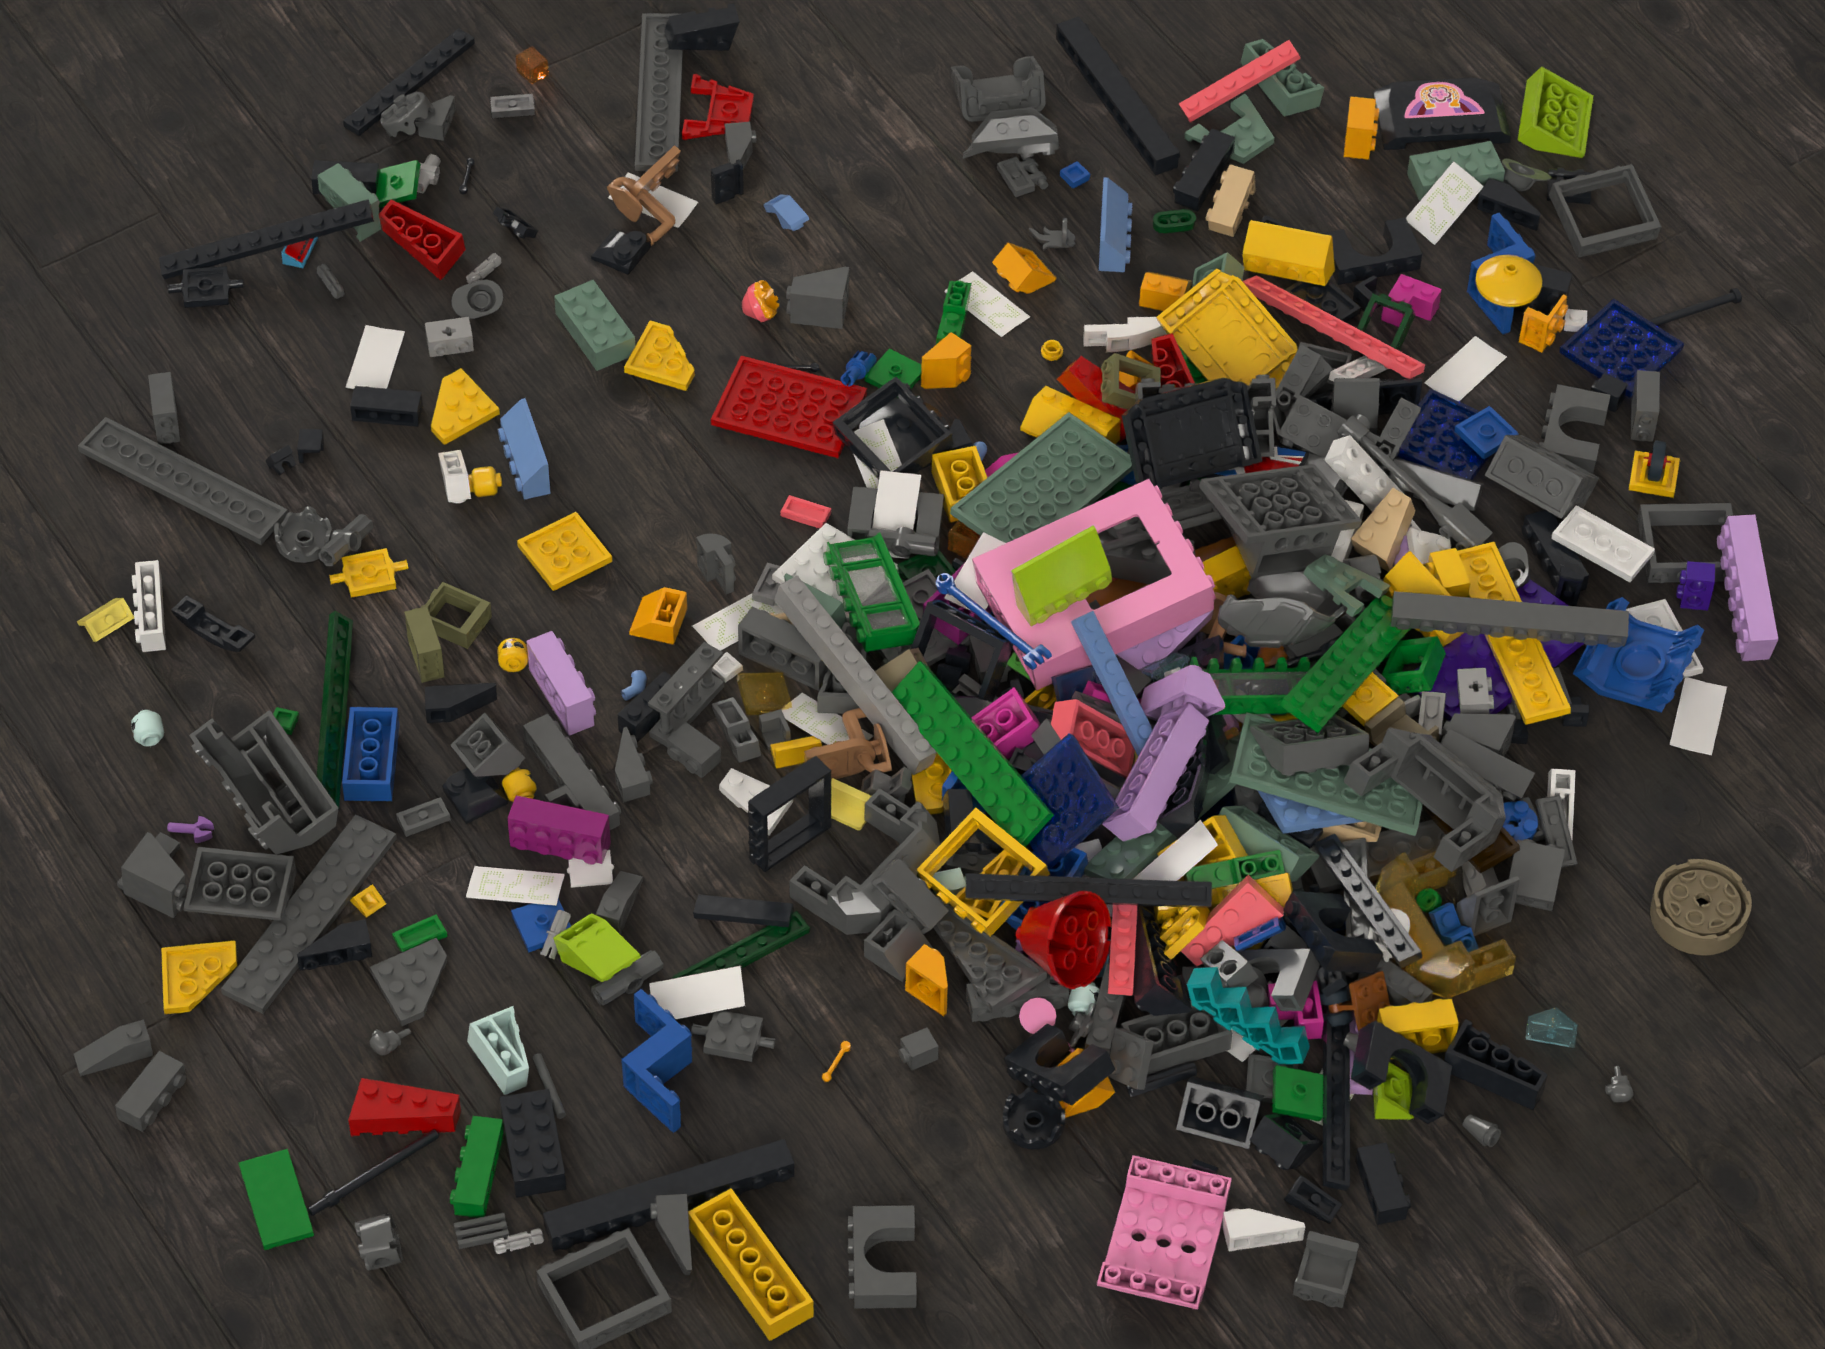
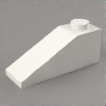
(455, 476)
(1562, 783)
(1255, 1229)

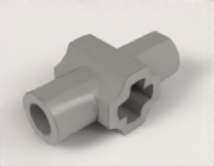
(428, 172)

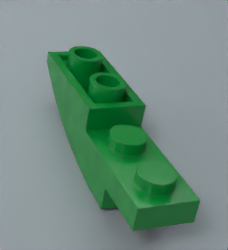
(954, 310)
(1235, 870)

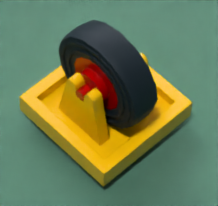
(1654, 471)

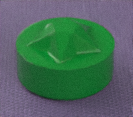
(1428, 900)

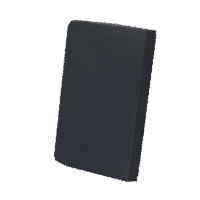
(1568, 586)

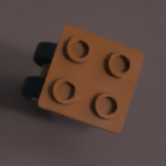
(1367, 997)

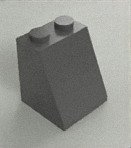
(819, 298)
(1488, 730)
(154, 878)

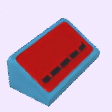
(298, 253)

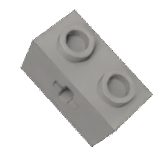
(449, 336)
(1473, 691)

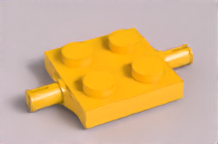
(369, 572)

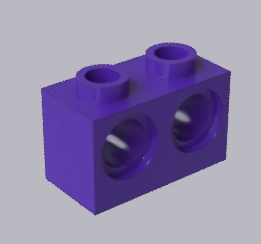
(1696, 585)

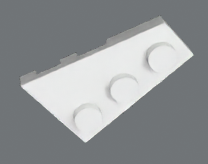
(741, 788)

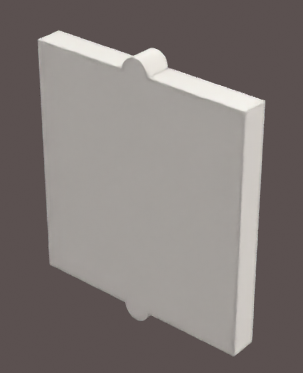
(590, 875)

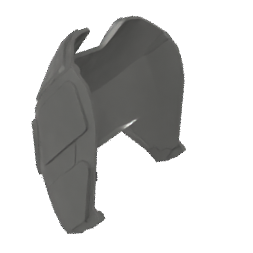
(1284, 611)

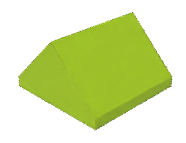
(1394, 1096)

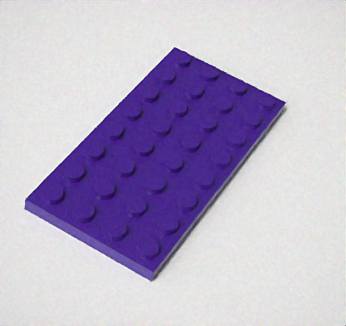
(1475, 652)

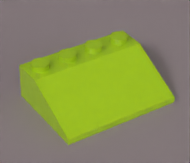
(1555, 115)
(1061, 576)

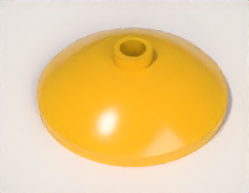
(1508, 280)

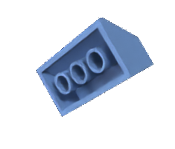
(1114, 228)
(524, 451)

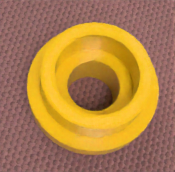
(1052, 350)

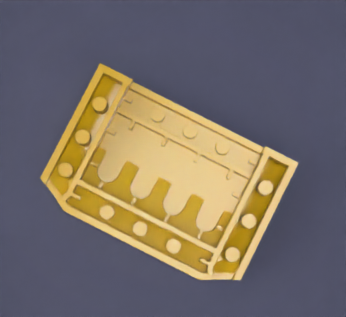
(1228, 331)

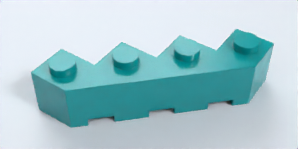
(1257, 1025)

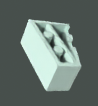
(500, 1049)

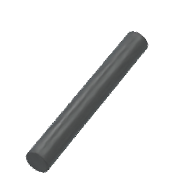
(548, 1084)

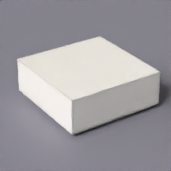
(727, 667)

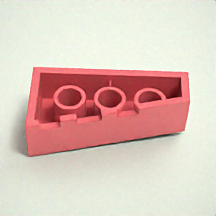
(1237, 913)

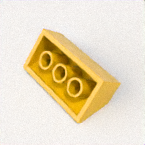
(1288, 253)
(1052, 405)
(1413, 577)

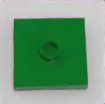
(398, 183)
(894, 365)
(1297, 1093)

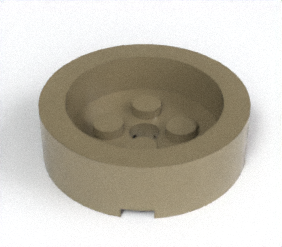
(1701, 928)

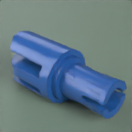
(858, 367)

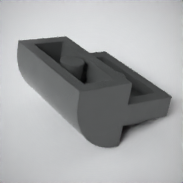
(716, 560)

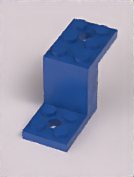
(1501, 241)
(657, 1060)

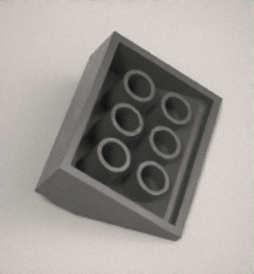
(1296, 747)
(240, 883)

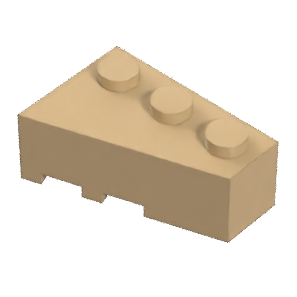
(1231, 200)
(1385, 529)

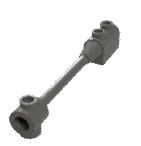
(1454, 522)

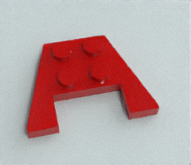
(726, 106)

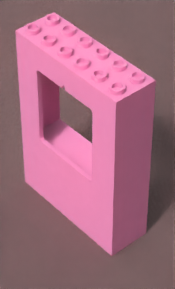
(1124, 621)

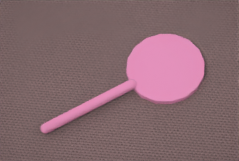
(1036, 1014)

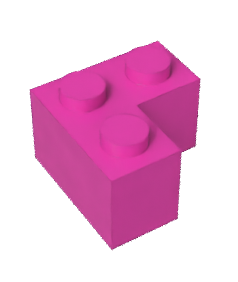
(1420, 295)
(1310, 1017)

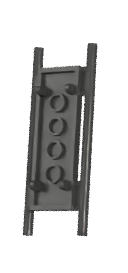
(1184, 503)

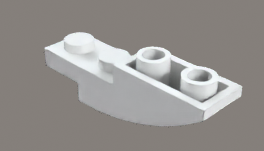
(1123, 337)

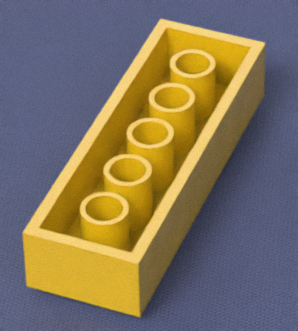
(750, 1264)

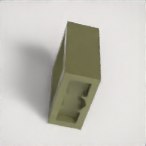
(1110, 385)
(474, 624)
(424, 644)

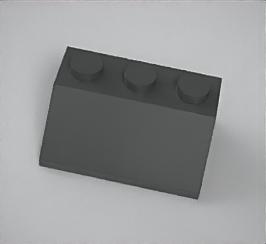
(487, 749)

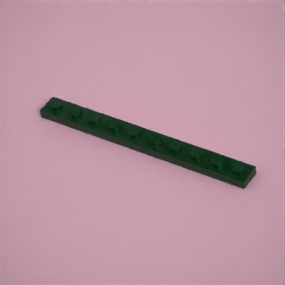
(334, 704)

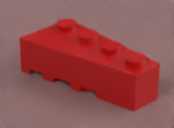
(422, 237)
(1171, 361)
(1084, 383)
(402, 1108)

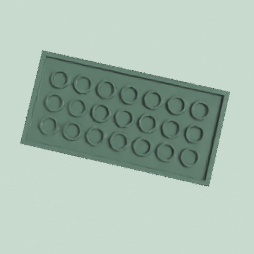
(1044, 481)
(1384, 806)

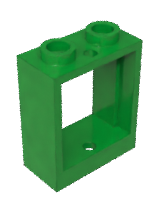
(1424, 650)

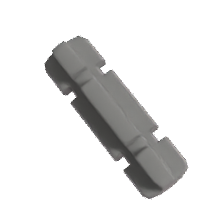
(484, 268)
(518, 1241)

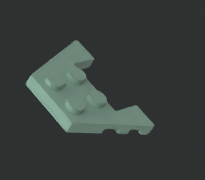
(1249, 131)
(1341, 579)

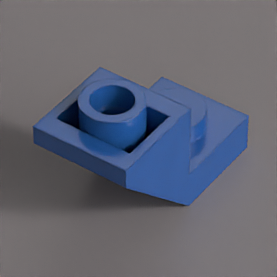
(1450, 929)

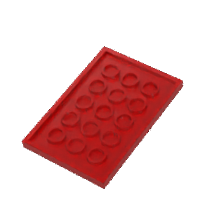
(785, 405)

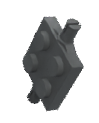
(733, 1035)

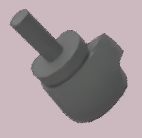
(386, 1042)
(1620, 1087)

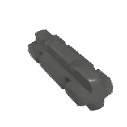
(330, 281)

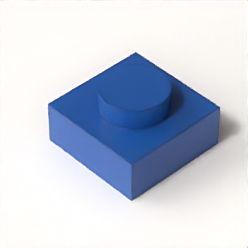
(1075, 174)

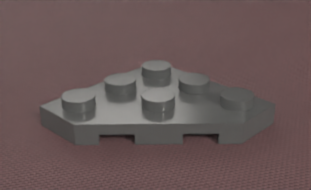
(410, 979)

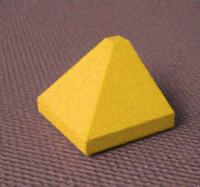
(368, 901)

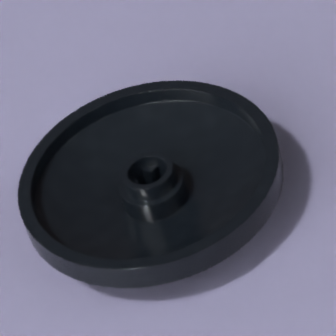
(905, 428)

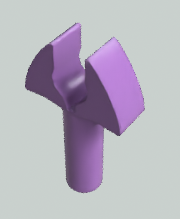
(195, 829)

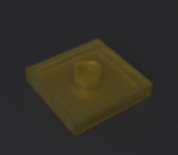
(763, 692)

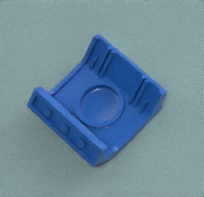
(1644, 668)

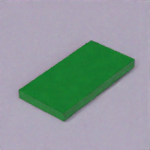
(276, 1199)

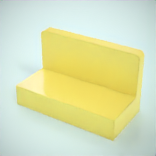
(106, 618)
(848, 804)

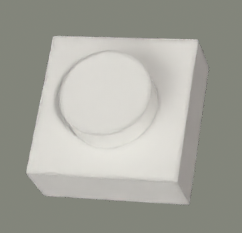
(1575, 319)

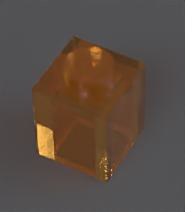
(532, 65)

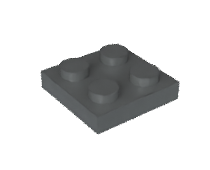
(1131, 1058)

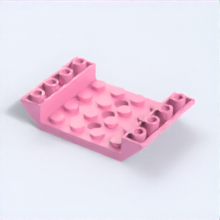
(1172, 1206)

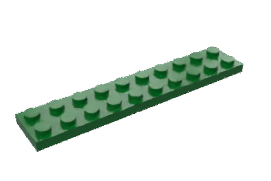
(1344, 666)
(972, 755)

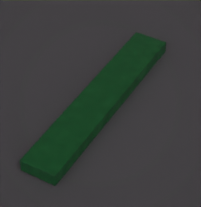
(751, 948)

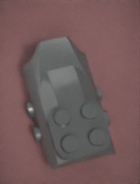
(1015, 131)

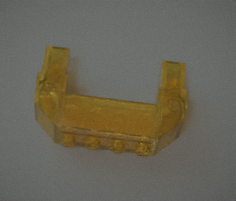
(1442, 969)

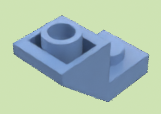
(788, 212)

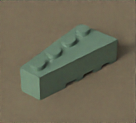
(1288, 88)

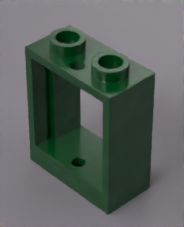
(1401, 307)

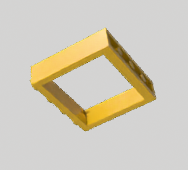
(952, 843)

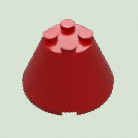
(1068, 937)

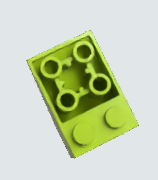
(595, 948)

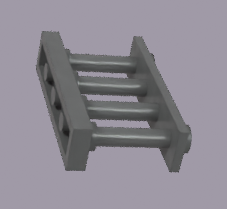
(686, 693)

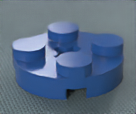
(1524, 816)

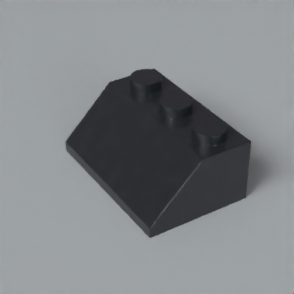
(1219, 1112)

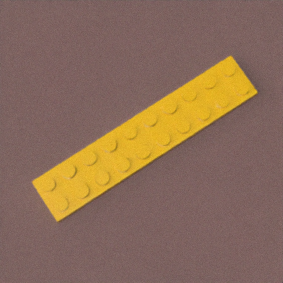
(1520, 661)

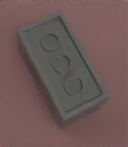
(1541, 475)

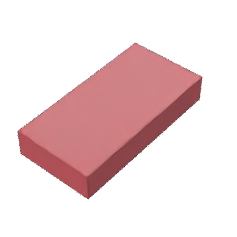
(805, 512)

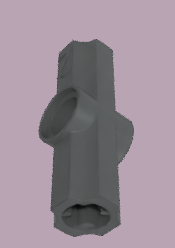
(345, 540)
(906, 541)
(628, 979)

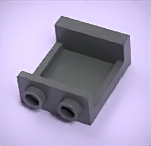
(1538, 873)
(1326, 1269)

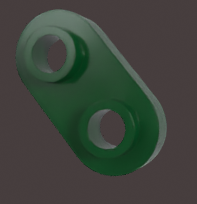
(1174, 221)

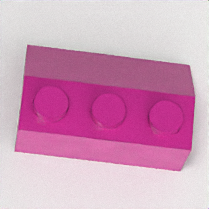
(1008, 722)

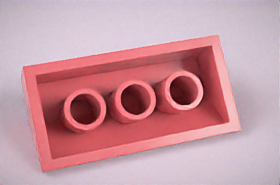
(1097, 734)

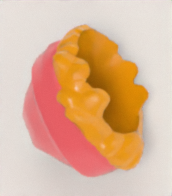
(760, 301)

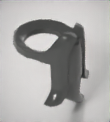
(1055, 239)

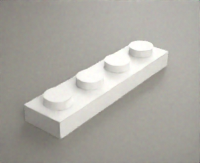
(1359, 368)

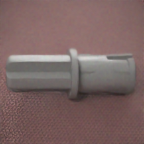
(559, 925)

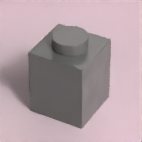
(918, 1049)

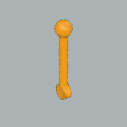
(845, 1047)

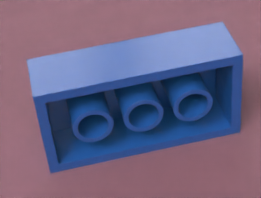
(370, 754)

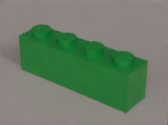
(478, 1166)

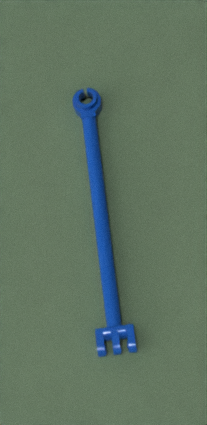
(949, 587)

